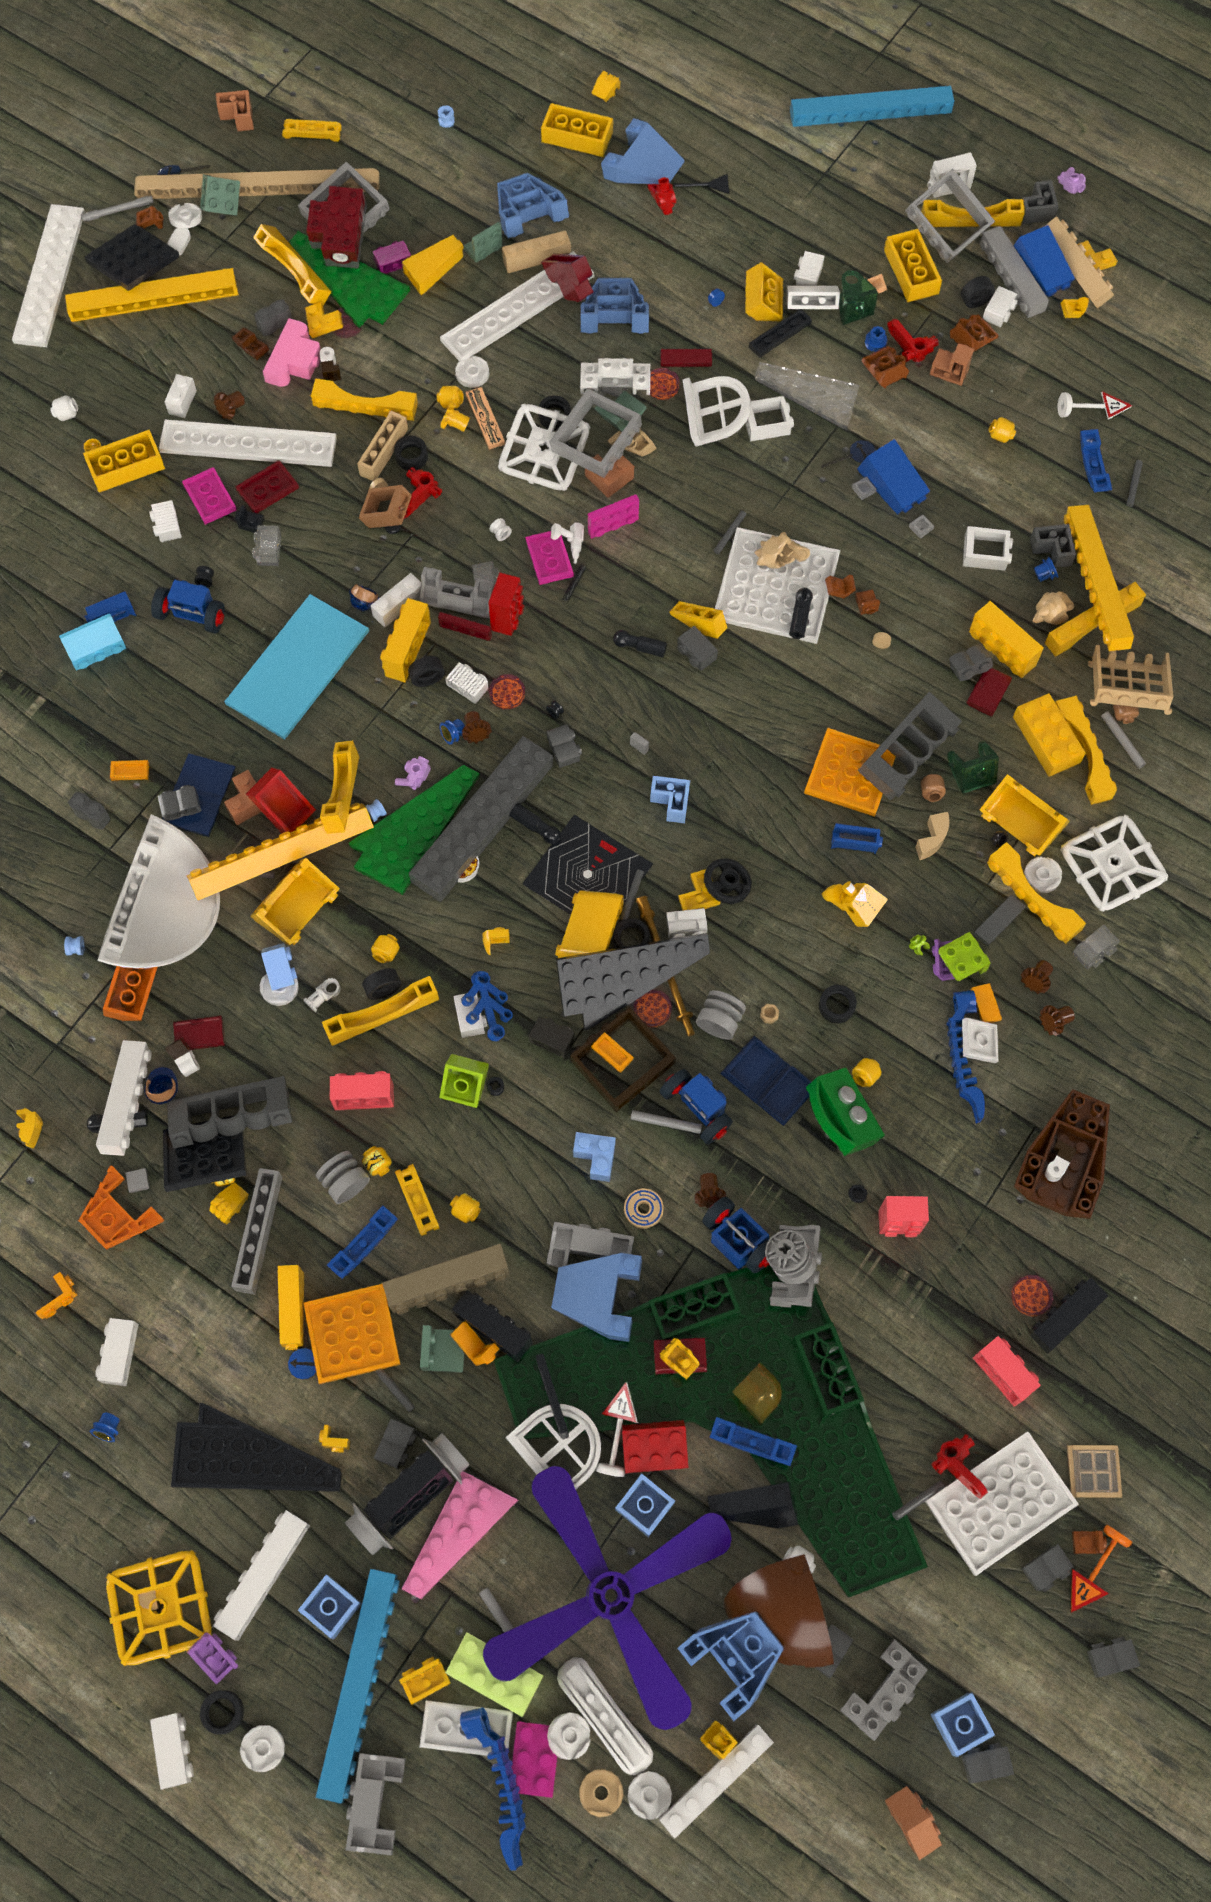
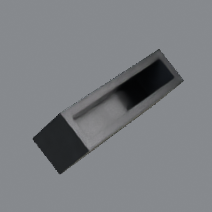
(1068, 1315)
(492, 1325)

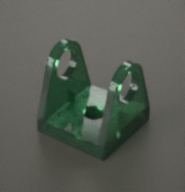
(858, 299)
(967, 772)

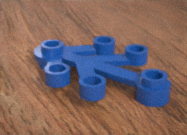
(487, 1004)

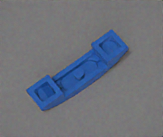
(1093, 461)
(363, 1243)
(753, 1442)

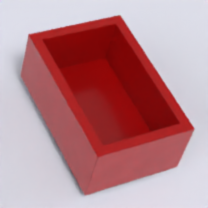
(506, 604)
(280, 801)
(654, 1446)

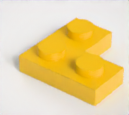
(1103, 259)
(322, 323)
(700, 897)

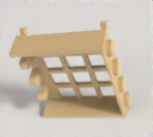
(1131, 696)

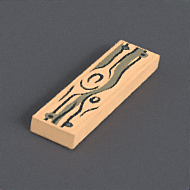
(485, 418)

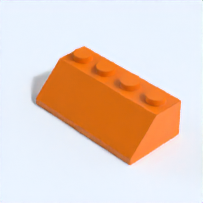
(129, 993)

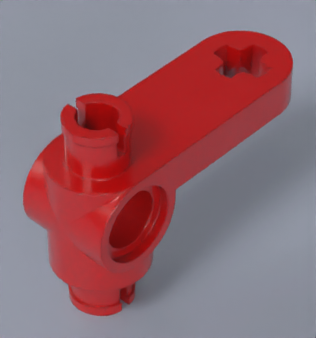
(663, 195)
(914, 349)
(423, 490)
(955, 1465)

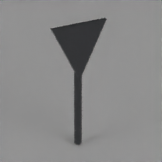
(720, 184)

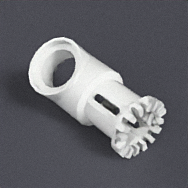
(322, 995)

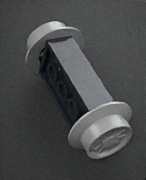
(407, 1494)

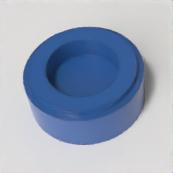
(716, 297)

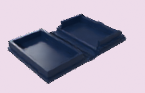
(211, 782)
(768, 1080)

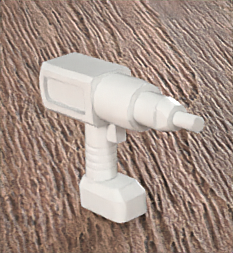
(574, 536)

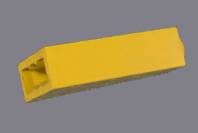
(432, 263)
(291, 1306)

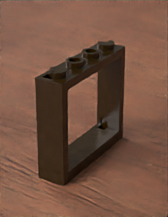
(644, 1081)

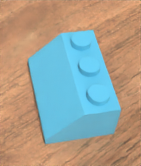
(92, 642)

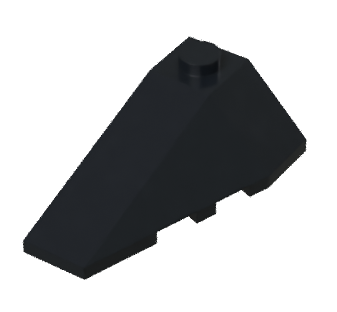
(761, 1506)

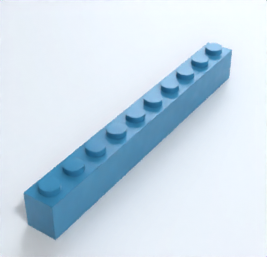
(871, 106)
(356, 1687)

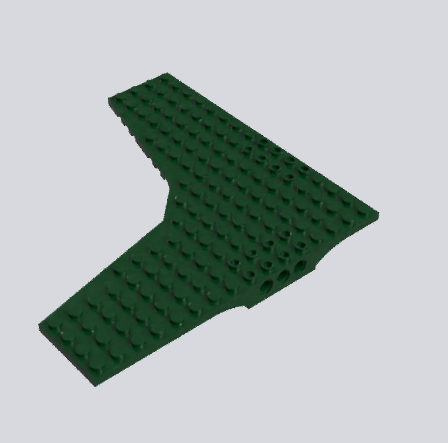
(838, 1468)

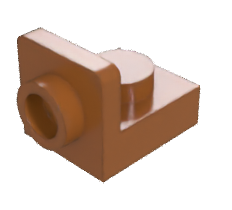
(149, 217)
(840, 587)
(867, 602)
(1089, 1542)

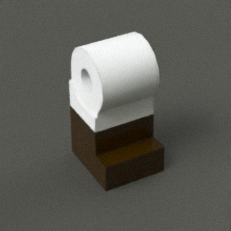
(328, 360)
(183, 1057)
(1059, 1165)

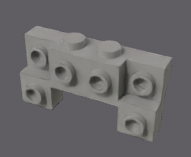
(455, 596)
(585, 1242)
(799, 1294)
(889, 1696)
(367, 1801)

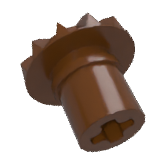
(228, 403)
(475, 728)
(1038, 977)
(1055, 1019)
(709, 1191)

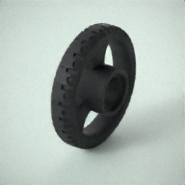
(722, 886)

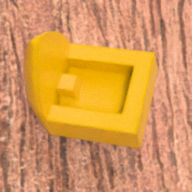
(1074, 307)
(835, 895)
(495, 936)

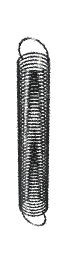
(574, 586)
(818, 1135)

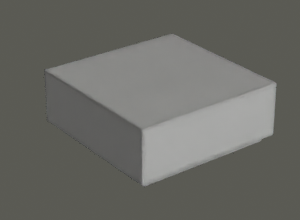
(864, 488)
(921, 526)
(639, 743)
(137, 1180)

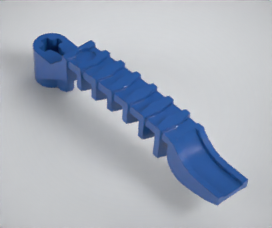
(964, 1003)
(476, 1725)

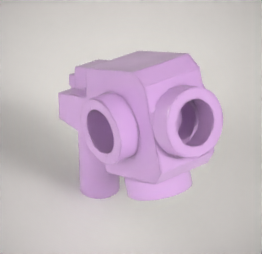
(1072, 181)
(417, 773)

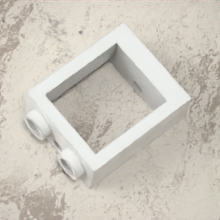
(963, 163)
(772, 430)
(987, 561)

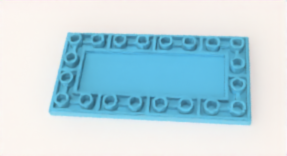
(297, 666)

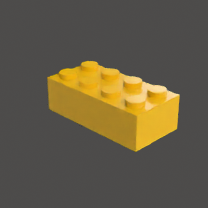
(577, 130)
(912, 265)
(124, 461)
(406, 639)
(1005, 639)
(1049, 735)

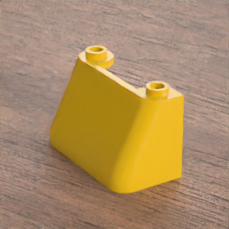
(1023, 815)
(295, 901)
(590, 923)

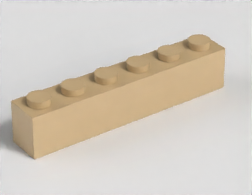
(1080, 265)

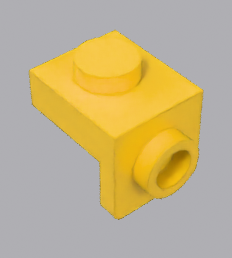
(336, 1445)

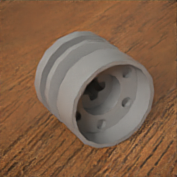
(720, 1015)
(342, 1177)
(790, 1257)

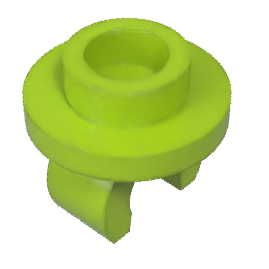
(916, 943)

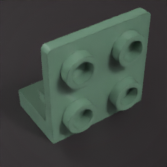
(219, 195)
(485, 243)
(627, 401)
(440, 1351)

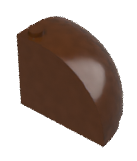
(790, 1608)

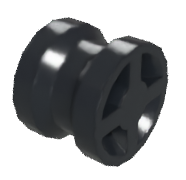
(204, 576)

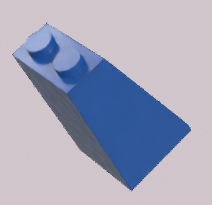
(1045, 260)
(894, 477)

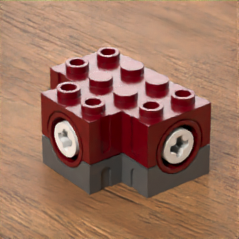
(338, 226)

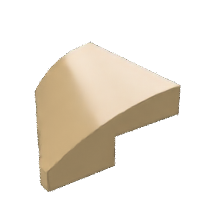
(640, 445)

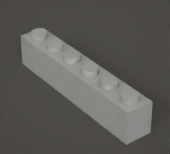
(1013, 271)
(257, 1231)

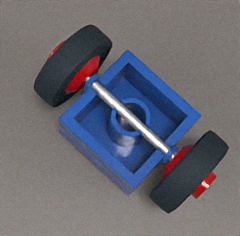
(188, 603)
(701, 1100)
(737, 1236)

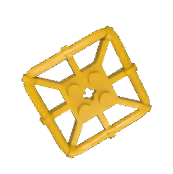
(149, 1620)

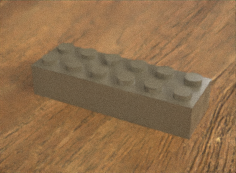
(446, 1279)

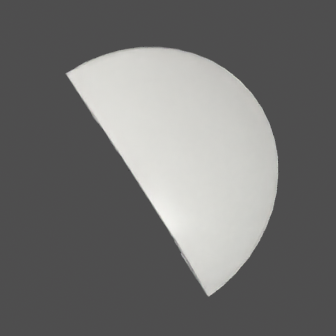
(157, 909)

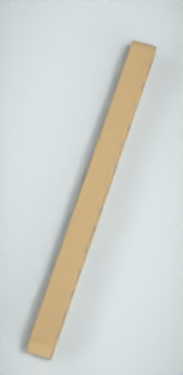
(250, 183)

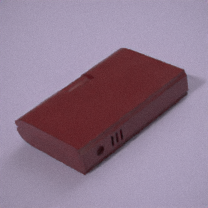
(989, 691)
(200, 1032)
(696, 1345)

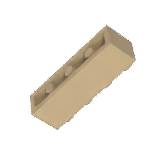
(533, 251)
(382, 446)

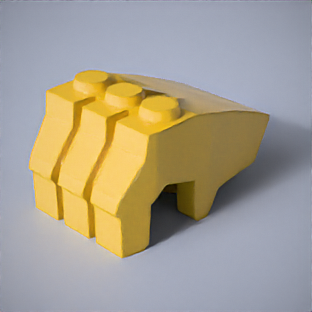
(606, 86)
(31, 1128)
(228, 1202)
(679, 1358)
(718, 1740)

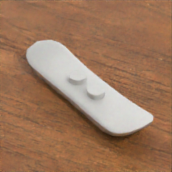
(604, 1716)

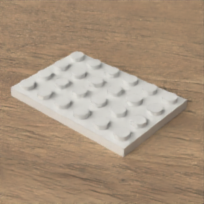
(1020, 1502)

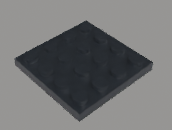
(132, 257)
(203, 1161)

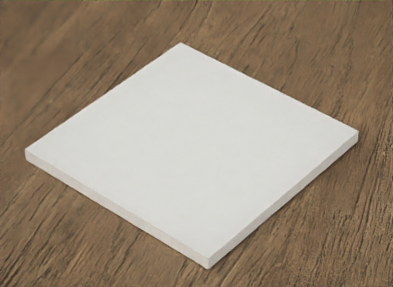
(765, 596)

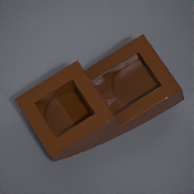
(250, 344)

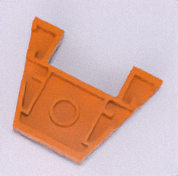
(108, 1220)

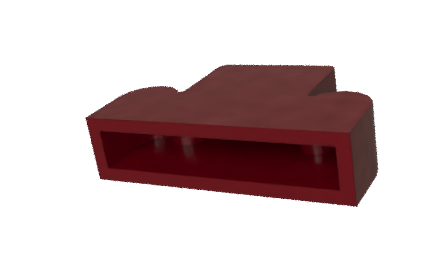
(571, 274)

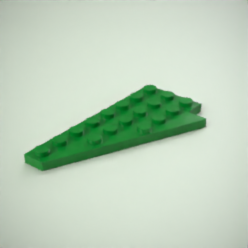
(360, 291)
(407, 834)

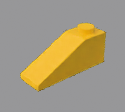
(707, 620)

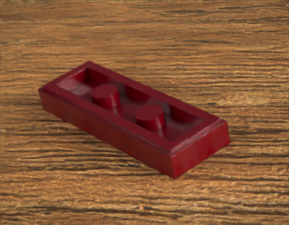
(686, 357)
(465, 626)

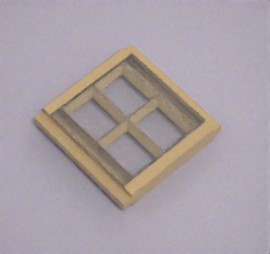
(1094, 1471)

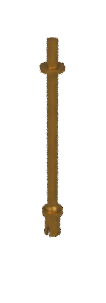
(647, 915)

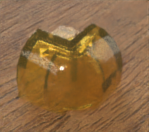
(759, 1392)

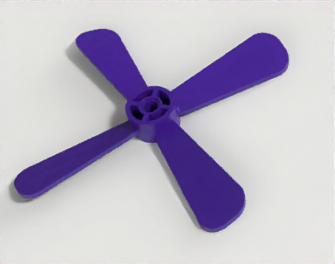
(523, 1646)

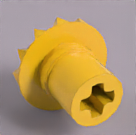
(454, 418)

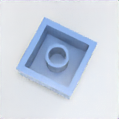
(645, 1505)
(329, 1607)
(962, 1724)

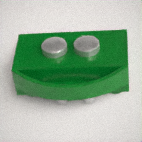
(843, 1112)

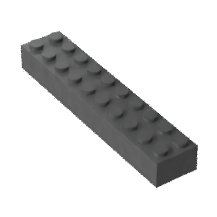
(481, 819)

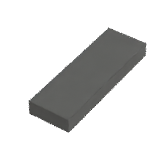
(999, 920)

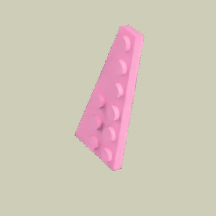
(462, 1522)

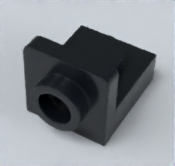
(248, 520)

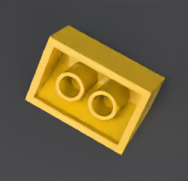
(764, 294)

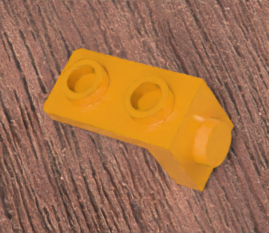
(64, 1299)
(473, 1345)

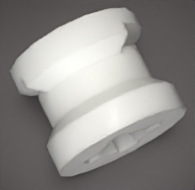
(500, 529)

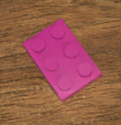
(209, 495)
(613, 516)
(549, 558)
(533, 1760)

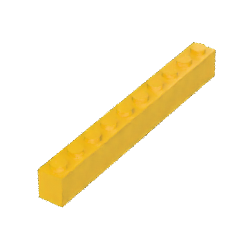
(151, 295)
(1099, 578)
(274, 853)

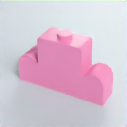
(292, 355)

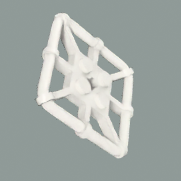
(533, 450)
(1110, 873)

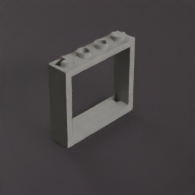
(337, 179)
(969, 202)
(573, 420)

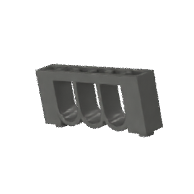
(887, 778)
(181, 1111)

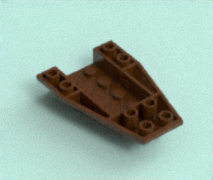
(1084, 1126)

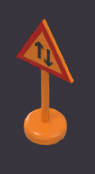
(1083, 1589)

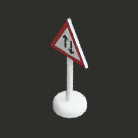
(1111, 404)
(621, 1408)

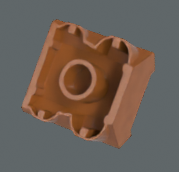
(973, 332)
(886, 366)

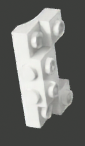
(615, 374)

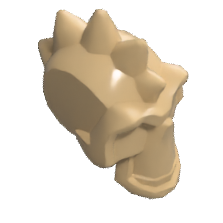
(780, 551)
(1053, 608)

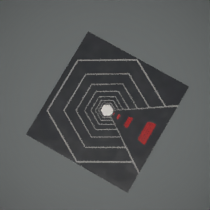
(585, 862)

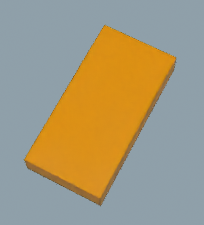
(129, 770)
(986, 1004)
(612, 1052)

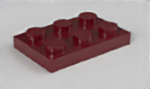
(267, 487)

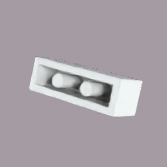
(813, 297)
(388, 606)
(117, 1352)
(171, 1750)

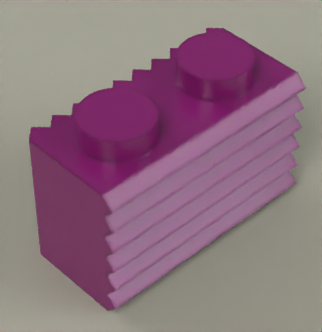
(391, 257)

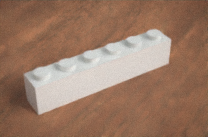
(123, 1098)
(261, 1575)
(715, 1781)

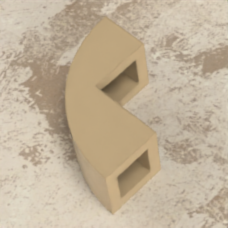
(938, 827)

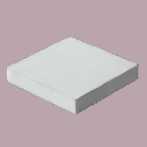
(980, 1040)

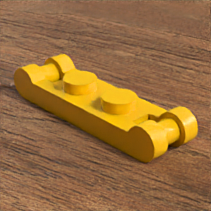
(312, 129)
(417, 1200)

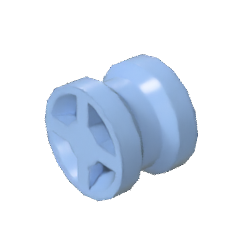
(446, 116)
(375, 810)
(74, 945)

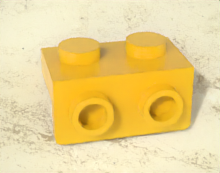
(425, 1680)

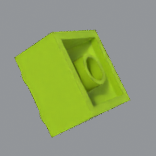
(463, 1080)

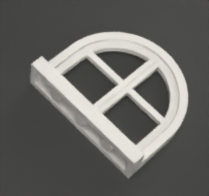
(695, 412)
(539, 1464)

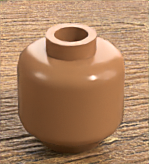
(1125, 713)
(933, 787)

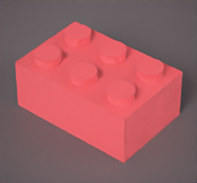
(361, 1091)
(903, 1215)
(1007, 1371)

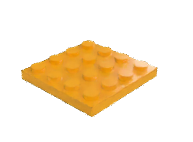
(836, 773)
(351, 1333)

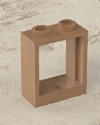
(394, 515)

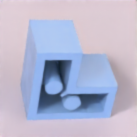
(671, 792)
(278, 966)
(599, 1150)

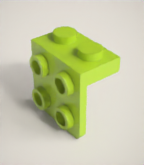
(964, 957)

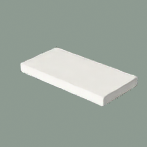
(444, 1732)

